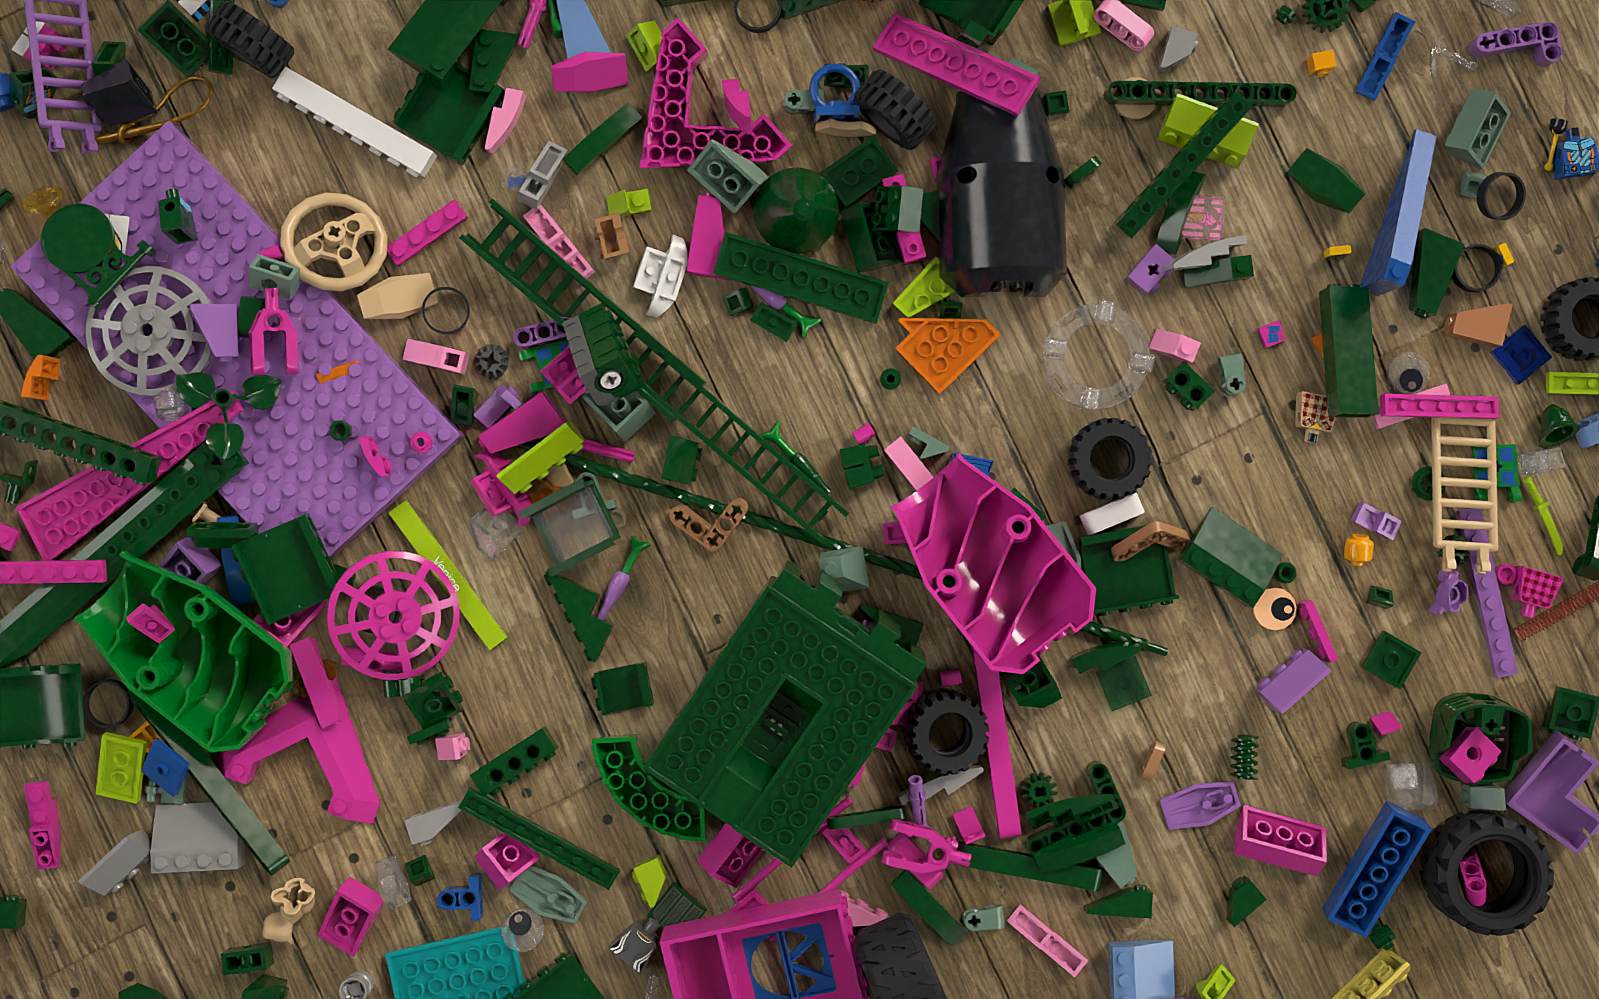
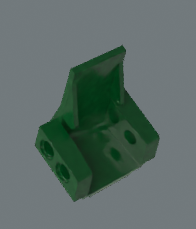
(977, 18)

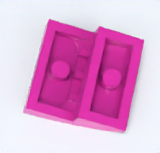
(563, 376)

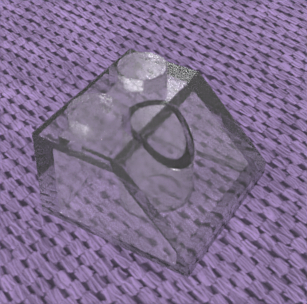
(1411, 786)

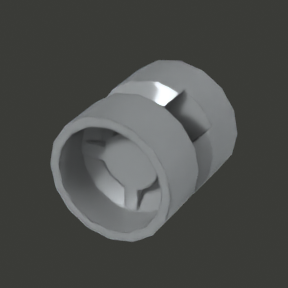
(356, 985)

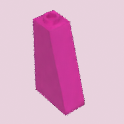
(706, 237)
(527, 422)

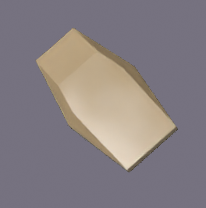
(397, 297)

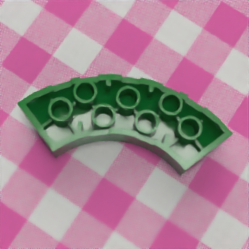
(644, 795)

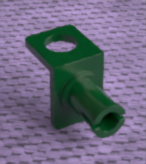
(15, 482)

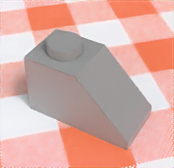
(1177, 48)

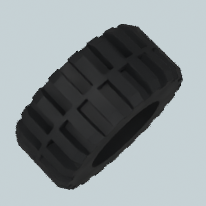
(250, 39)
(894, 109)
(1559, 322)
(1137, 452)
(968, 746)

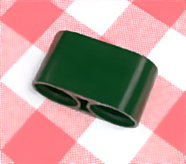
(247, 313)

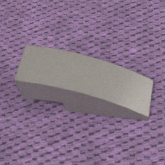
(542, 175)

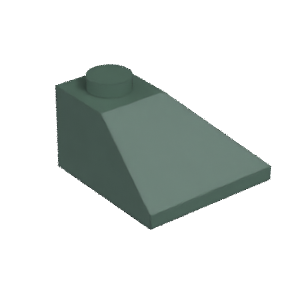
(846, 567)

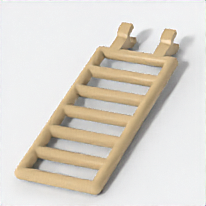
(1449, 563)

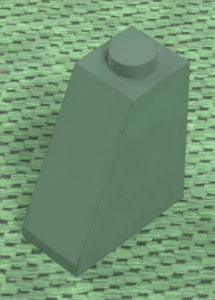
(1120, 862)

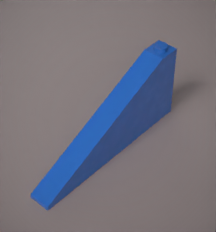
(1398, 233)

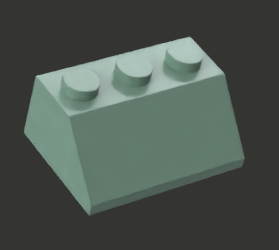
(1478, 128)

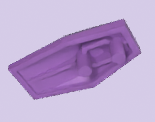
(1199, 804)

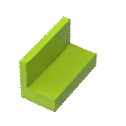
(646, 43)

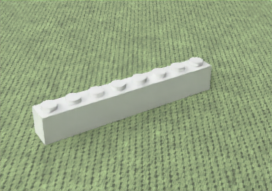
(354, 122)

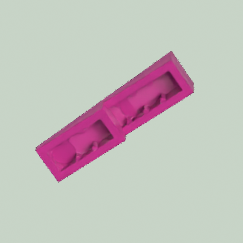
(316, 682)

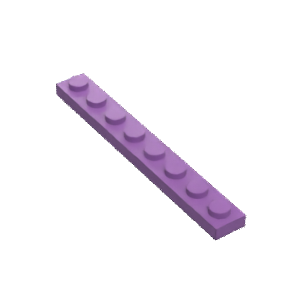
(1489, 602)

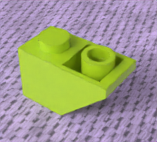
(651, 877)

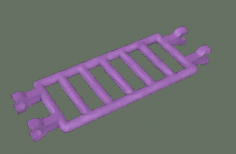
(54, 126)

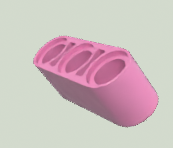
(1124, 24)

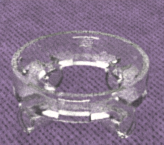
(1055, 345)

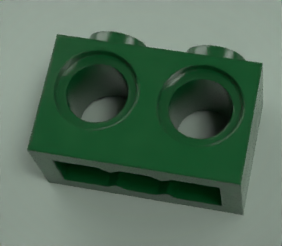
(1191, 381)

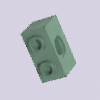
(271, 273)

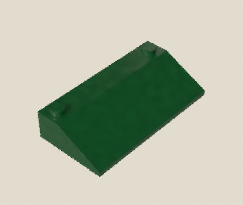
(441, 34)

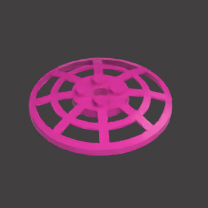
(386, 603)

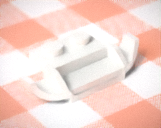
(662, 275)

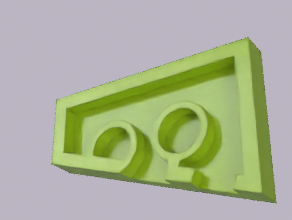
(923, 291)

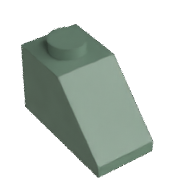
(1483, 796)

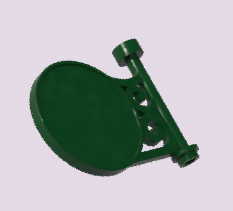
(80, 241)

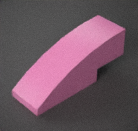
(504, 119)

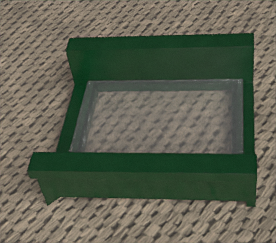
(573, 524)

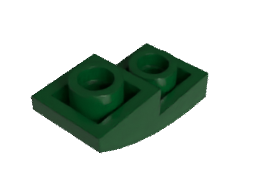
(839, 80)

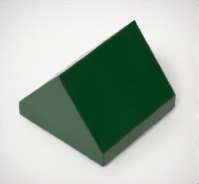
(950, 310)
(1380, 597)

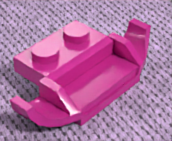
(496, 495)

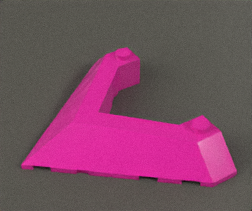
(669, 136)
(334, 746)

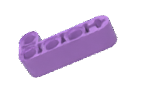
(1514, 42)

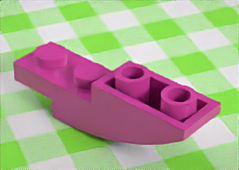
(45, 825)

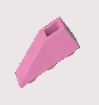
(436, 356)
(862, 914)

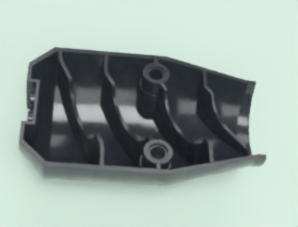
(1010, 213)

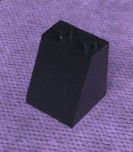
(119, 95)

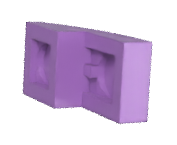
(1376, 521)

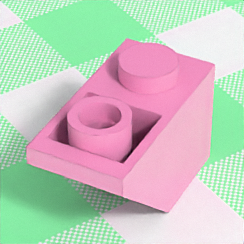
(452, 746)

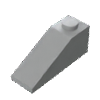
(428, 824)

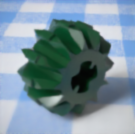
(1038, 782)

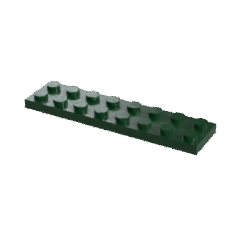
(800, 278)

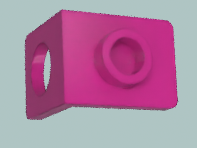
(968, 825)

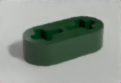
(1082, 172)

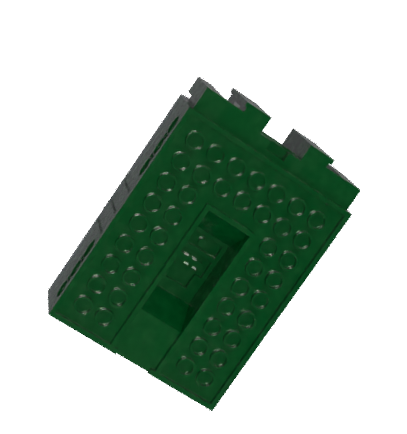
(788, 713)

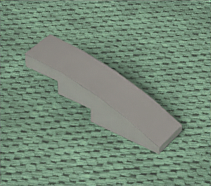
(1202, 255)
(948, 782)

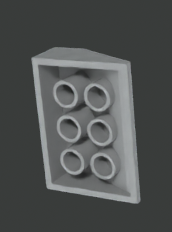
(193, 839)

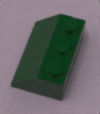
(869, 247)

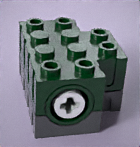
(602, 355)

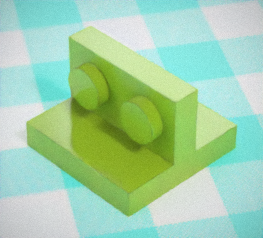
(1073, 20)

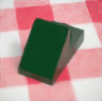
(463, 404)

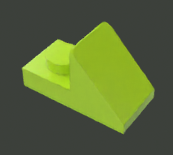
(629, 202)
(1216, 984)

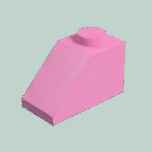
(1174, 346)

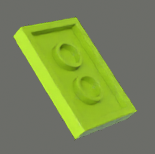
(121, 767)

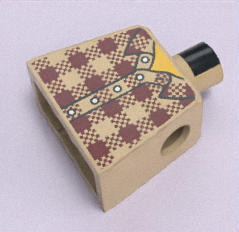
(1312, 415)

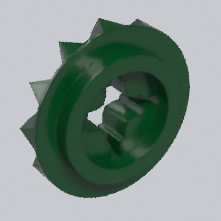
(1420, 489)

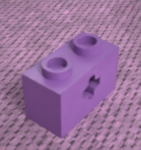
(1139, 276)

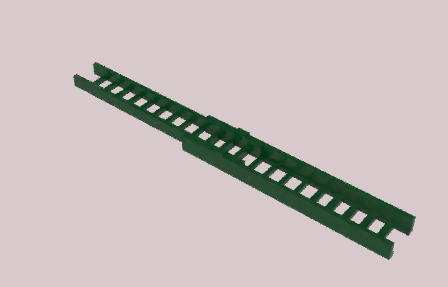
(655, 346)

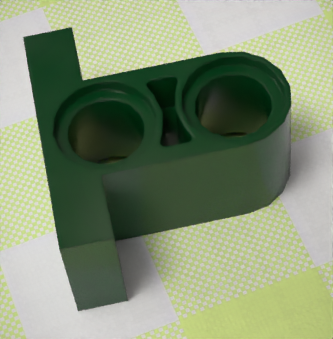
(1356, 744)

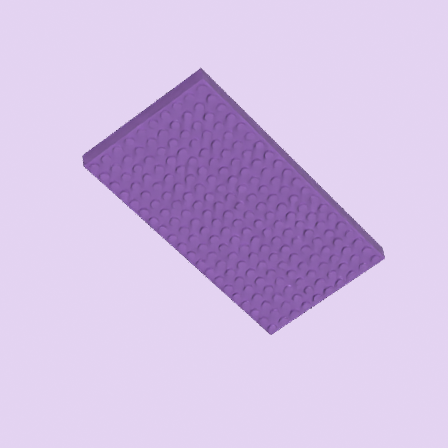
(289, 446)

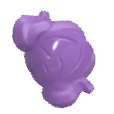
(1449, 593)

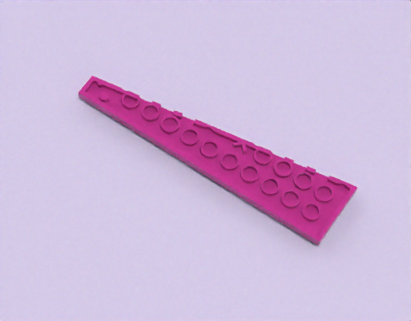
(87, 499)

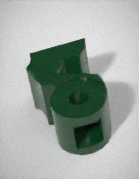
(399, 687)

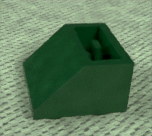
(898, 209)

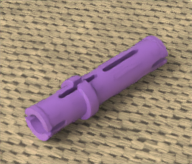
(917, 797)

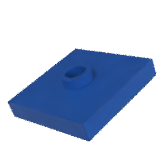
(165, 767)

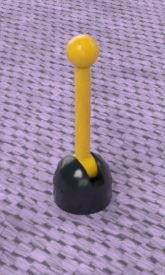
(1556, 127)

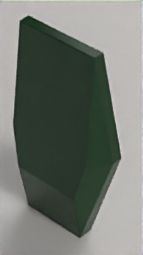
(1326, 181)

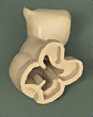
(294, 901)

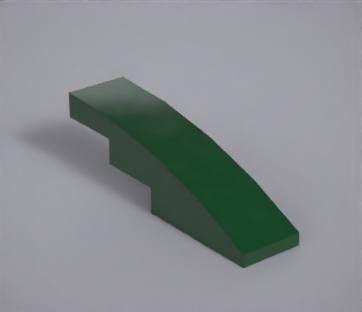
(602, 138)
(1079, 808)
(1078, 850)
(928, 907)

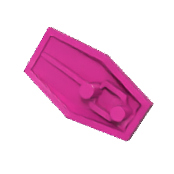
(590, 72)

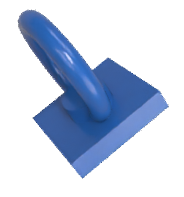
(834, 109)

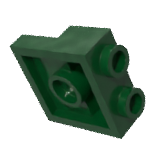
(434, 700)
(1572, 713)

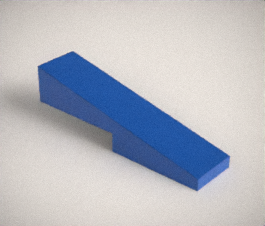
(1385, 55)

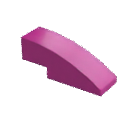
(737, 104)

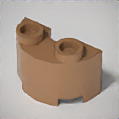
(612, 237)

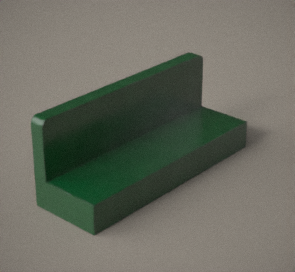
(220, 533)

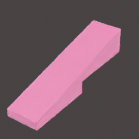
(1047, 940)

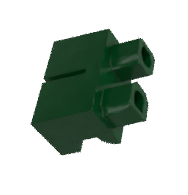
(860, 455)

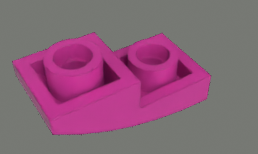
(379, 463)

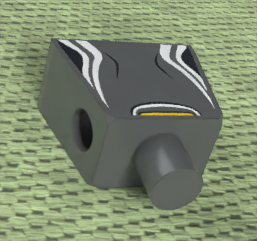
(636, 943)

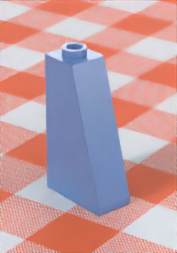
(580, 28)

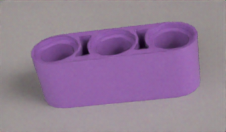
(534, 333)

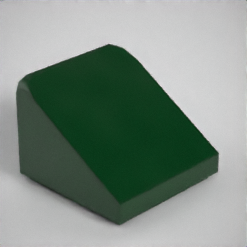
(738, 301)
(419, 871)

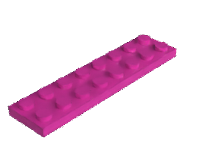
(956, 64)

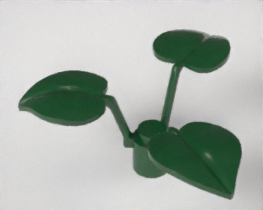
(227, 438)

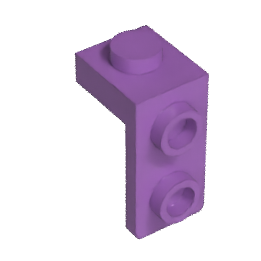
(497, 404)

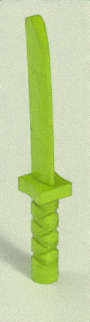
(1541, 506)

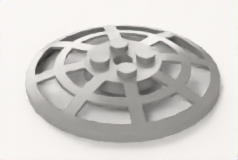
(161, 337)

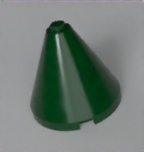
(796, 210)

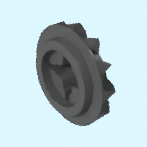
(496, 369)

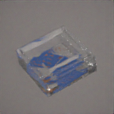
(514, 179)

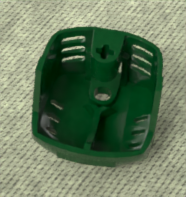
(1489, 716)

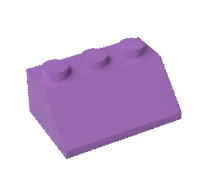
(1292, 680)

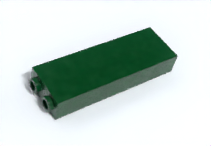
(1348, 351)

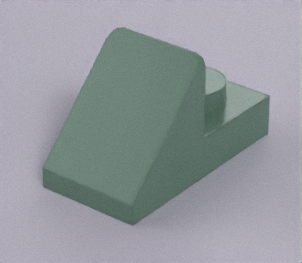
(932, 447)

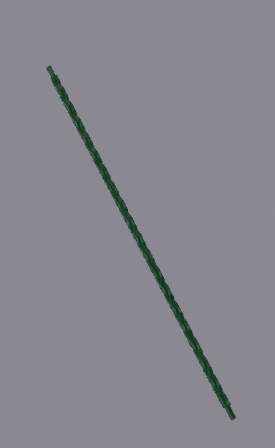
(801, 534)

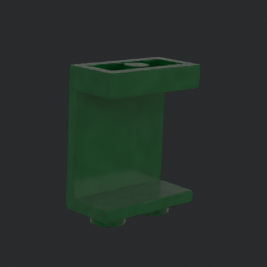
(622, 688)

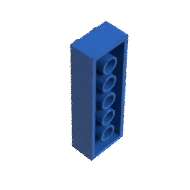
(1376, 869)

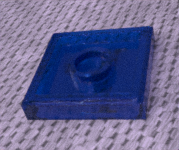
(1521, 354)

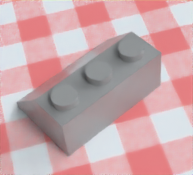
(119, 864)

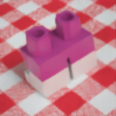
(22, 44)

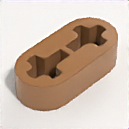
(1152, 761)

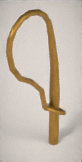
(133, 131)

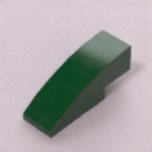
(1104, 655)

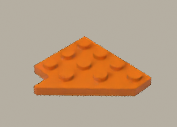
(944, 346)

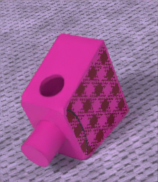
(1534, 589)

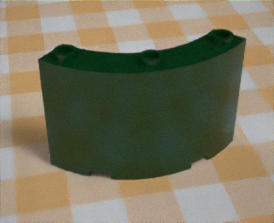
(41, 705)

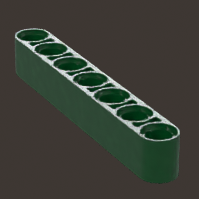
(1025, 866)

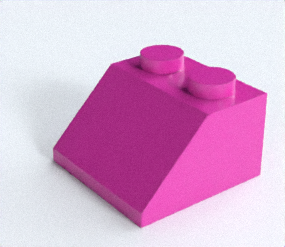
(505, 859)

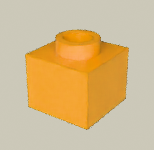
(1321, 63)

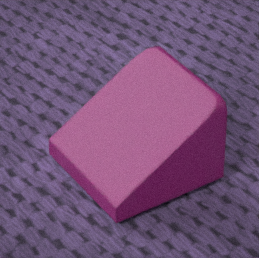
(1385, 723)

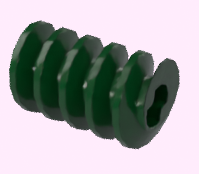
(1244, 757)

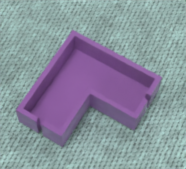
(1546, 789)

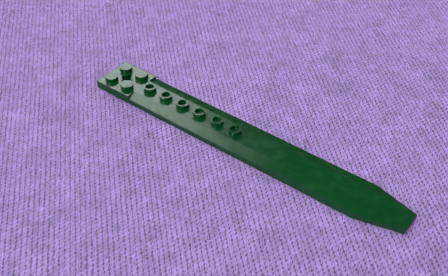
(133, 532)

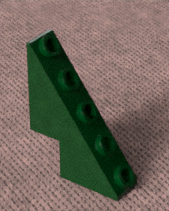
(579, 604)

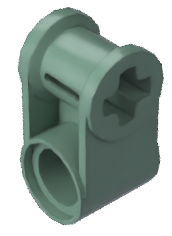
(804, 102)
(1232, 370)
(988, 918)

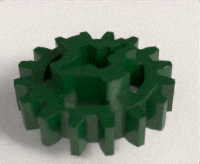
(1333, 12)

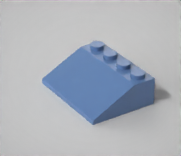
(1141, 969)

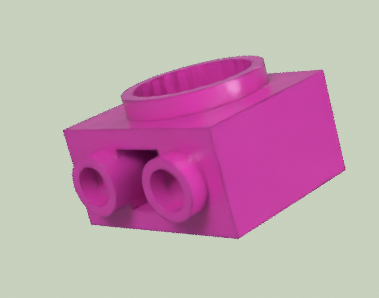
(1482, 755)

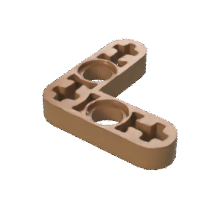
(708, 530)
(1152, 533)

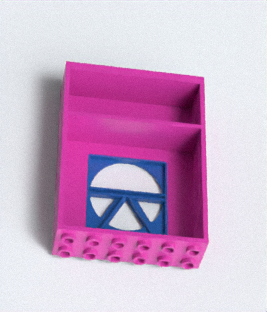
(715, 952)

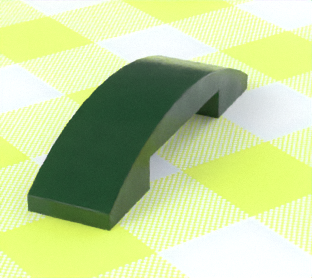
(1177, 211)

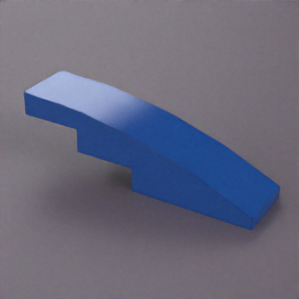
(238, 588)

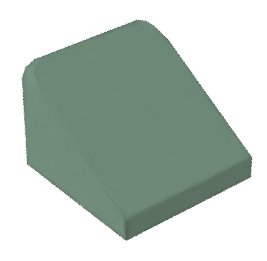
(1471, 183)

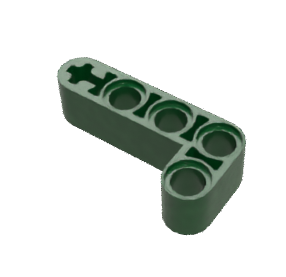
(1588, 563)

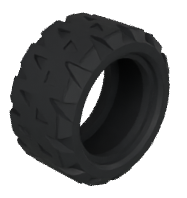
(1530, 879)
(897, 960)

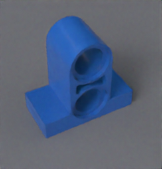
(460, 900)

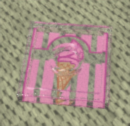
(1205, 218)

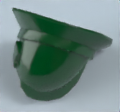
(1556, 426)

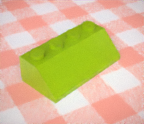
(1188, 115)
(541, 457)

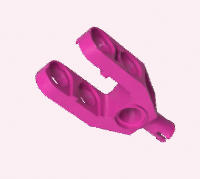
(256, 337)
(930, 863)

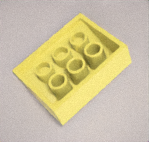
(1376, 978)

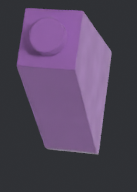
(218, 328)

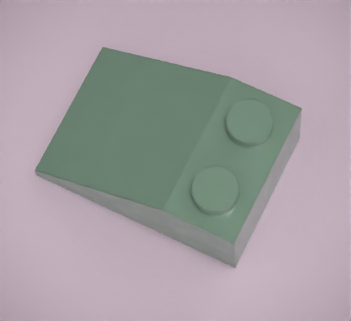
(727, 175)
(623, 415)

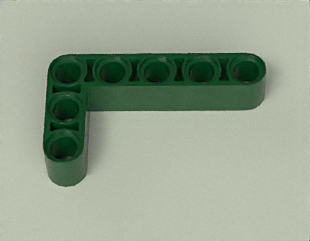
(1106, 820)

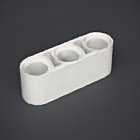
(1112, 514)

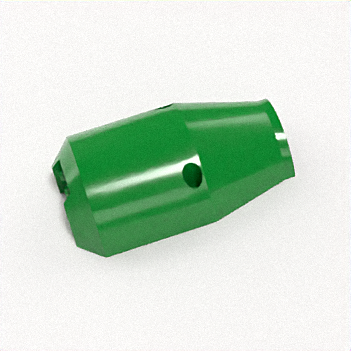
(206, 676)

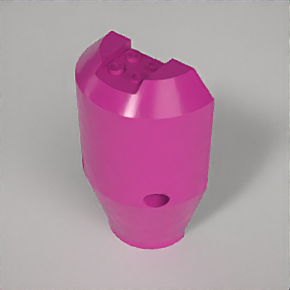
(1008, 586)

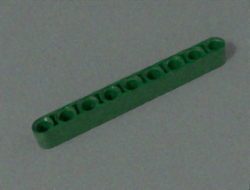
(1189, 89)

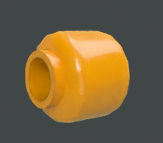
(1358, 549)

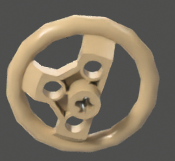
(334, 240)

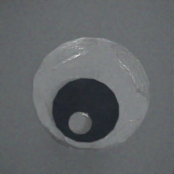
(1408, 373)
(522, 929)

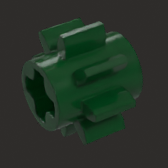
(1382, 936)

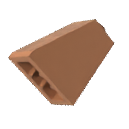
(1481, 325)

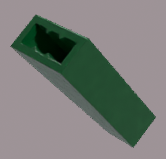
(1432, 269)
(33, 326)

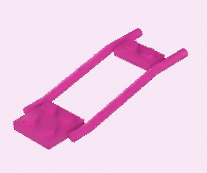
(841, 839)

